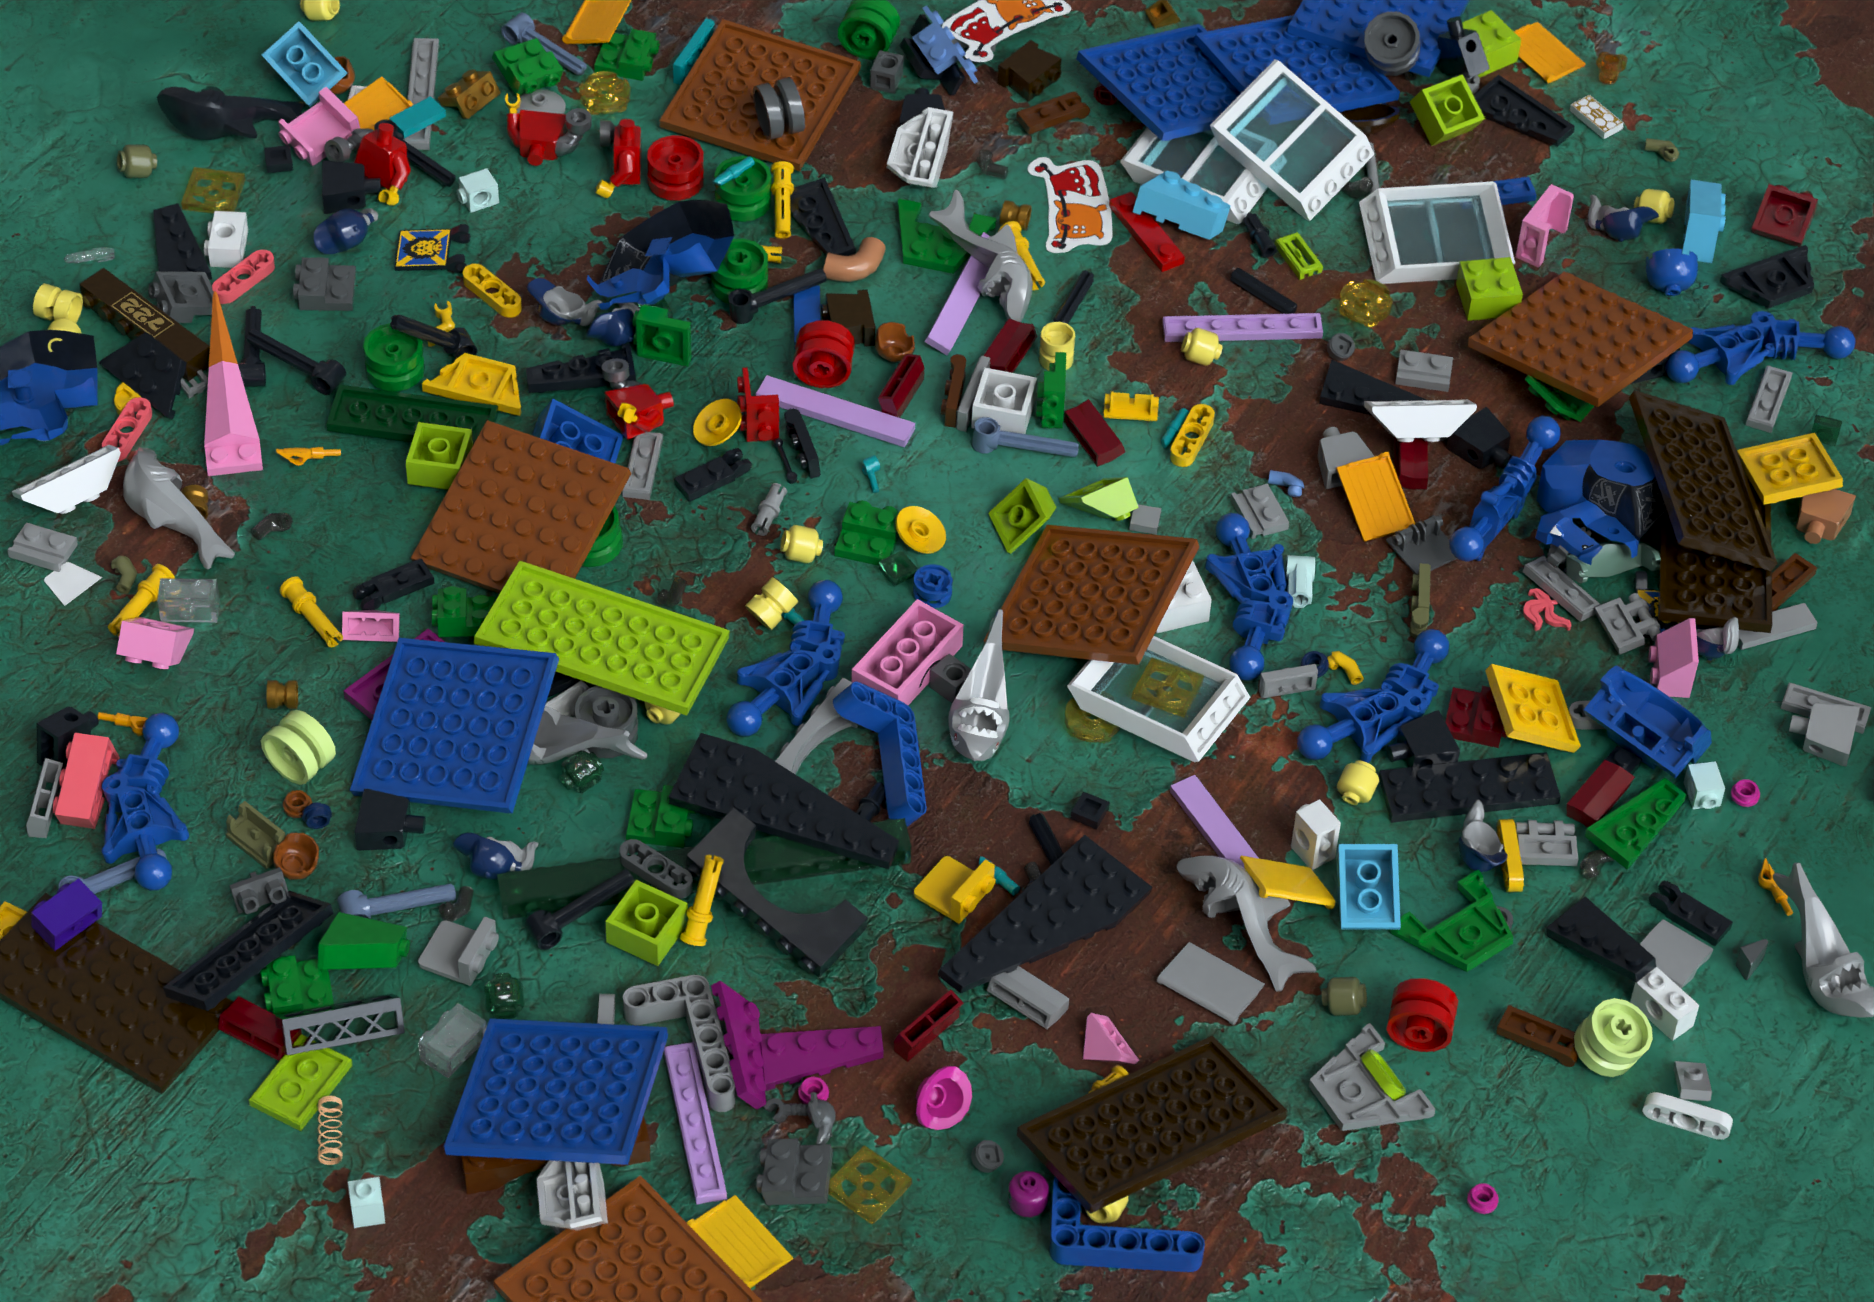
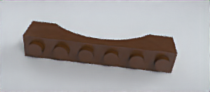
(492, 1173)

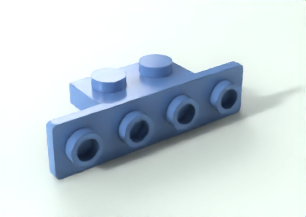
(938, 46)

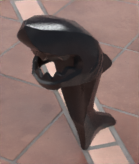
(215, 115)

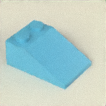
(304, 63)
(1368, 886)

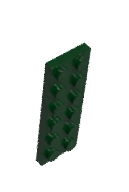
(397, 414)

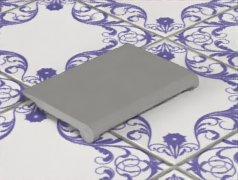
(1210, 982)

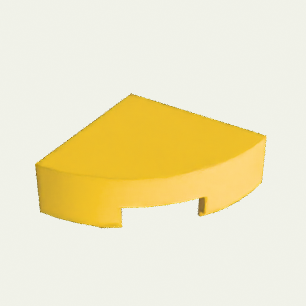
(123, 396)

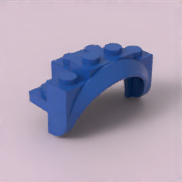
(1648, 722)

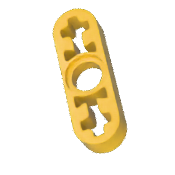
(495, 300)
(1191, 425)
(1512, 867)

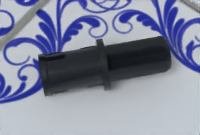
(1259, 235)
(870, 805)

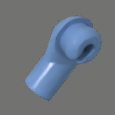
(1286, 479)

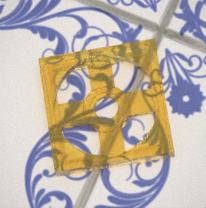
(217, 177)
(1174, 674)
(869, 1212)

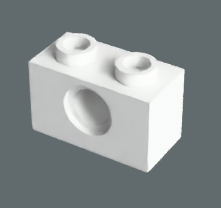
(227, 239)
(1315, 834)
(1664, 1003)

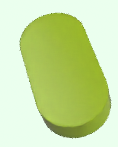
(1383, 1074)

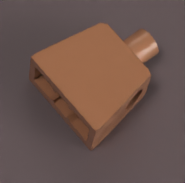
(1824, 514)

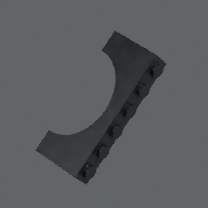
(810, 938)

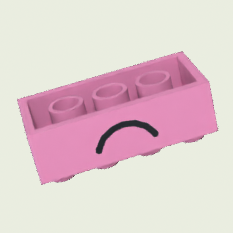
(907, 652)

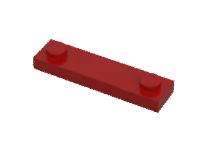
(1147, 233)

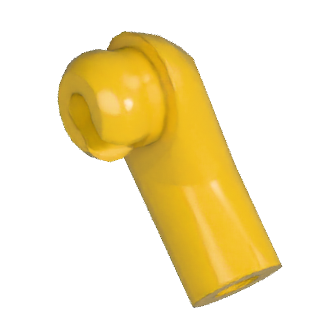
(1348, 664)

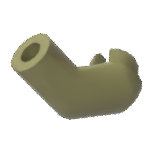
(1663, 147)
(128, 573)

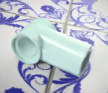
(1300, 575)

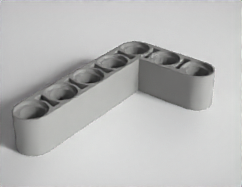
(674, 1000)

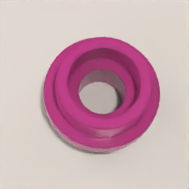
(1745, 793)
(813, 1084)
(1485, 1192)

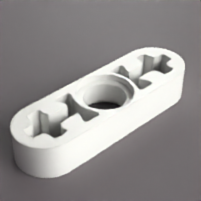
(1671, 1110)

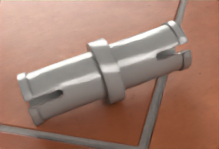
(769, 509)

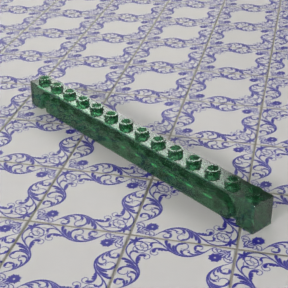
(765, 862)

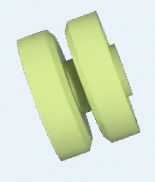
(298, 747)
(1613, 1037)

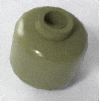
(136, 161)
(1344, 996)

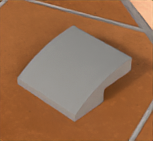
(1676, 952)

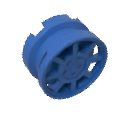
(933, 584)

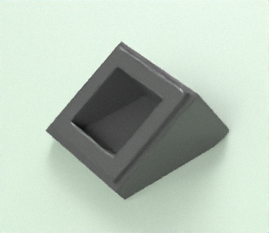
(1750, 957)

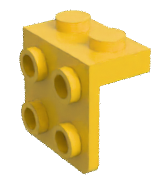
(955, 887)

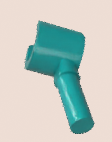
(870, 466)

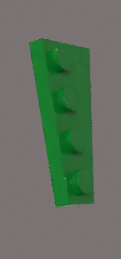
(1636, 823)

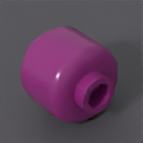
(1028, 1194)

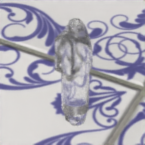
(98, 254)

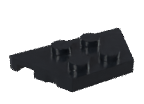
(1774, 278)
(149, 371)

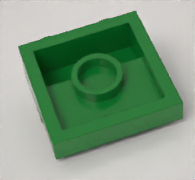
(628, 55)
(528, 66)
(661, 336)
(1052, 393)
(867, 533)
(458, 614)
(657, 821)
(295, 985)

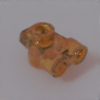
(1610, 66)

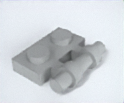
(1621, 627)
(1550, 848)

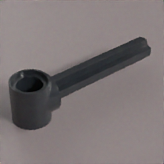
(421, 160)
(745, 304)
(454, 342)
(251, 367)
(324, 375)
(547, 927)

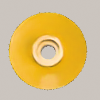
(717, 422)
(920, 529)

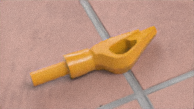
(307, 453)
(120, 719)
(1779, 895)

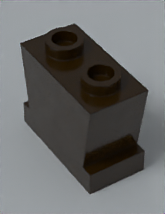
(1029, 71)
(853, 313)

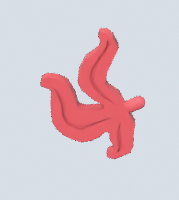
(1543, 602)

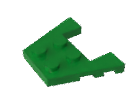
(931, 245)
(1466, 936)

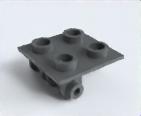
(1422, 544)

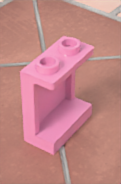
(318, 125)
(1549, 212)

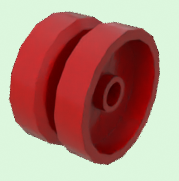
(675, 167)
(823, 354)
(1422, 1015)

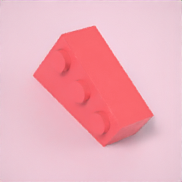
(82, 780)

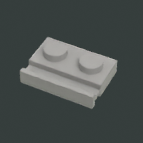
(1424, 370)
(1260, 510)
(42, 547)

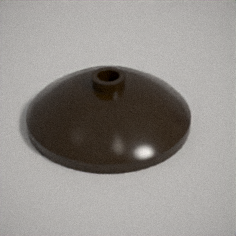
(1372, 118)

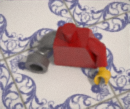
(544, 133)
(379, 153)
(626, 154)
(632, 404)

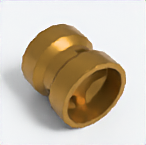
(1012, 212)
(198, 497)
(280, 694)

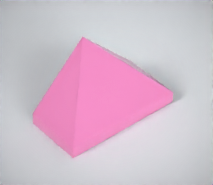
(370, 625)
(1105, 1042)

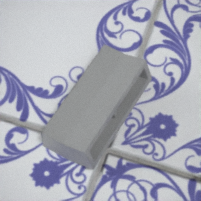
(39, 825)
(1029, 996)

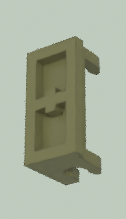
(254, 834)

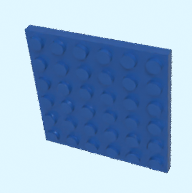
(1344, 23)
(1334, 74)
(1163, 81)
(455, 724)
(557, 1091)

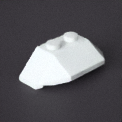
(921, 147)
(1421, 418)
(73, 482)
(571, 1195)

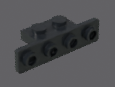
(950, 77)

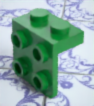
(1558, 400)

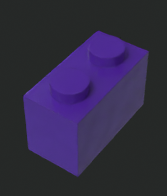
(66, 913)

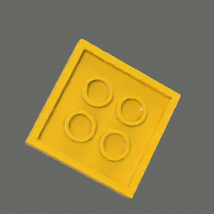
(1789, 468)
(1532, 708)

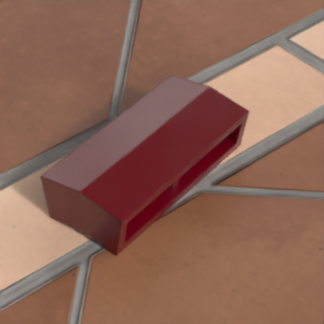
(1011, 345)
(902, 385)
(1093, 433)
(1411, 463)
(1599, 793)
(926, 1022)
(255, 1027)

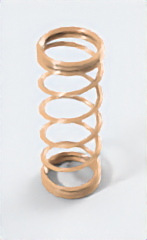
(329, 1149)

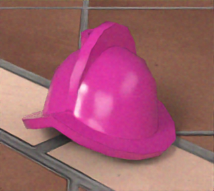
(943, 1098)

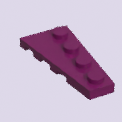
(743, 1042)
(805, 1053)

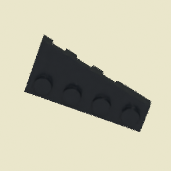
(1515, 109)
(820, 218)
(176, 243)
(577, 373)
(1349, 389)
(1601, 940)

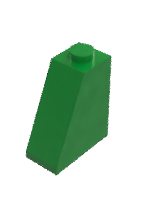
(362, 944)

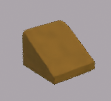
(1162, 14)

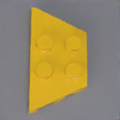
(478, 381)

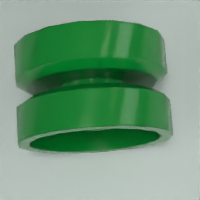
(868, 27)
(747, 195)
(742, 268)
(393, 359)
(608, 542)

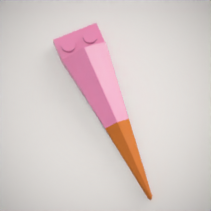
(229, 429)

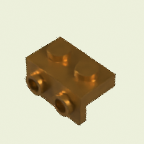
(471, 92)

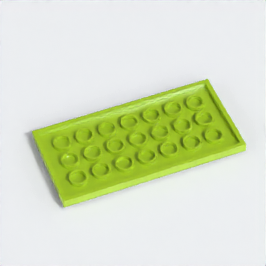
(605, 637)

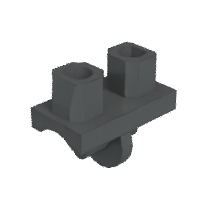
(259, 890)

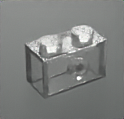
(188, 600)
(452, 1040)

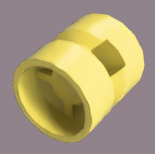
(56, 304)
(1056, 338)
(771, 604)

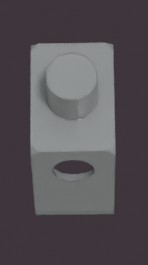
(1337, 451)
(1828, 731)

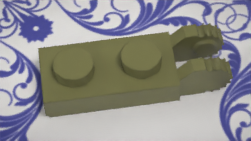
(1421, 601)

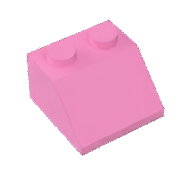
(153, 641)
(1675, 659)

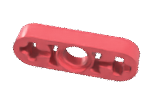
(256, 265)
(127, 418)

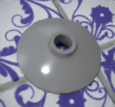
(542, 101)

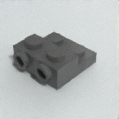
(324, 285)
(182, 294)
(794, 1172)

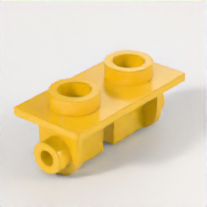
(1139, 408)

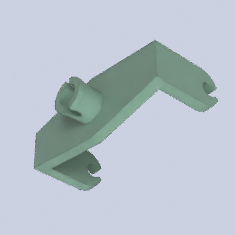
(1612, 560)

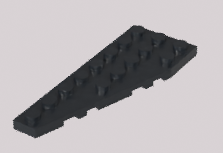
(778, 802)
(1066, 903)

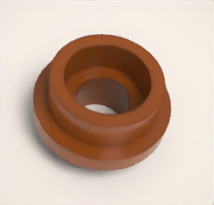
(292, 801)

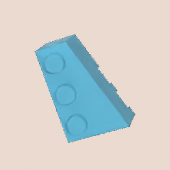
(1182, 203)
(1703, 219)

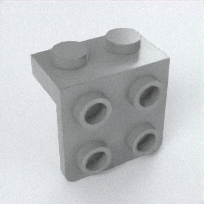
(459, 951)

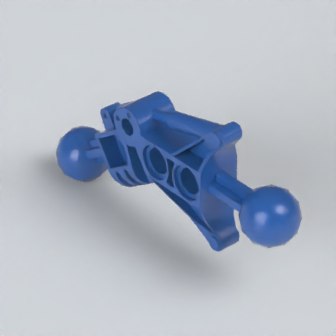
(1739, 347)
(1508, 498)
(1248, 578)
(784, 676)
(1367, 712)
(146, 816)

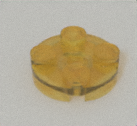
(614, 101)
(1365, 313)
(1086, 729)

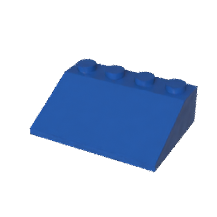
(577, 431)

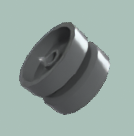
(1392, 43)
(778, 108)
(610, 711)

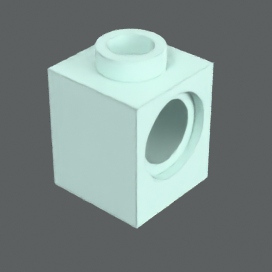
(478, 190)
(1704, 785)
(366, 1202)

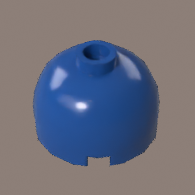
(1672, 271)

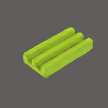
(1294, 257)

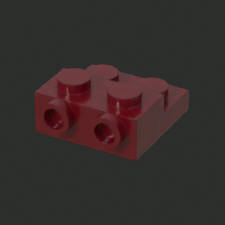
(1785, 215)
(1475, 717)

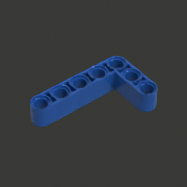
(898, 746)
(1112, 1239)

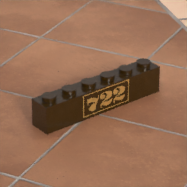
(135, 315)

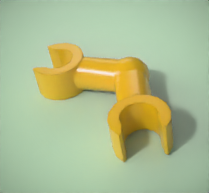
(445, 316)

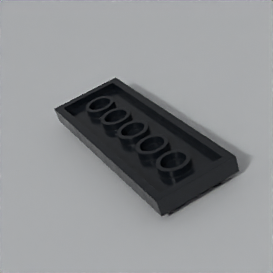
(1455, 787)
(248, 951)

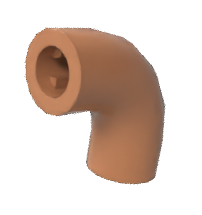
(858, 265)

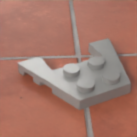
(1355, 1096)

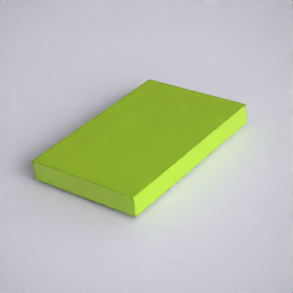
(298, 1083)

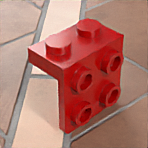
(760, 412)

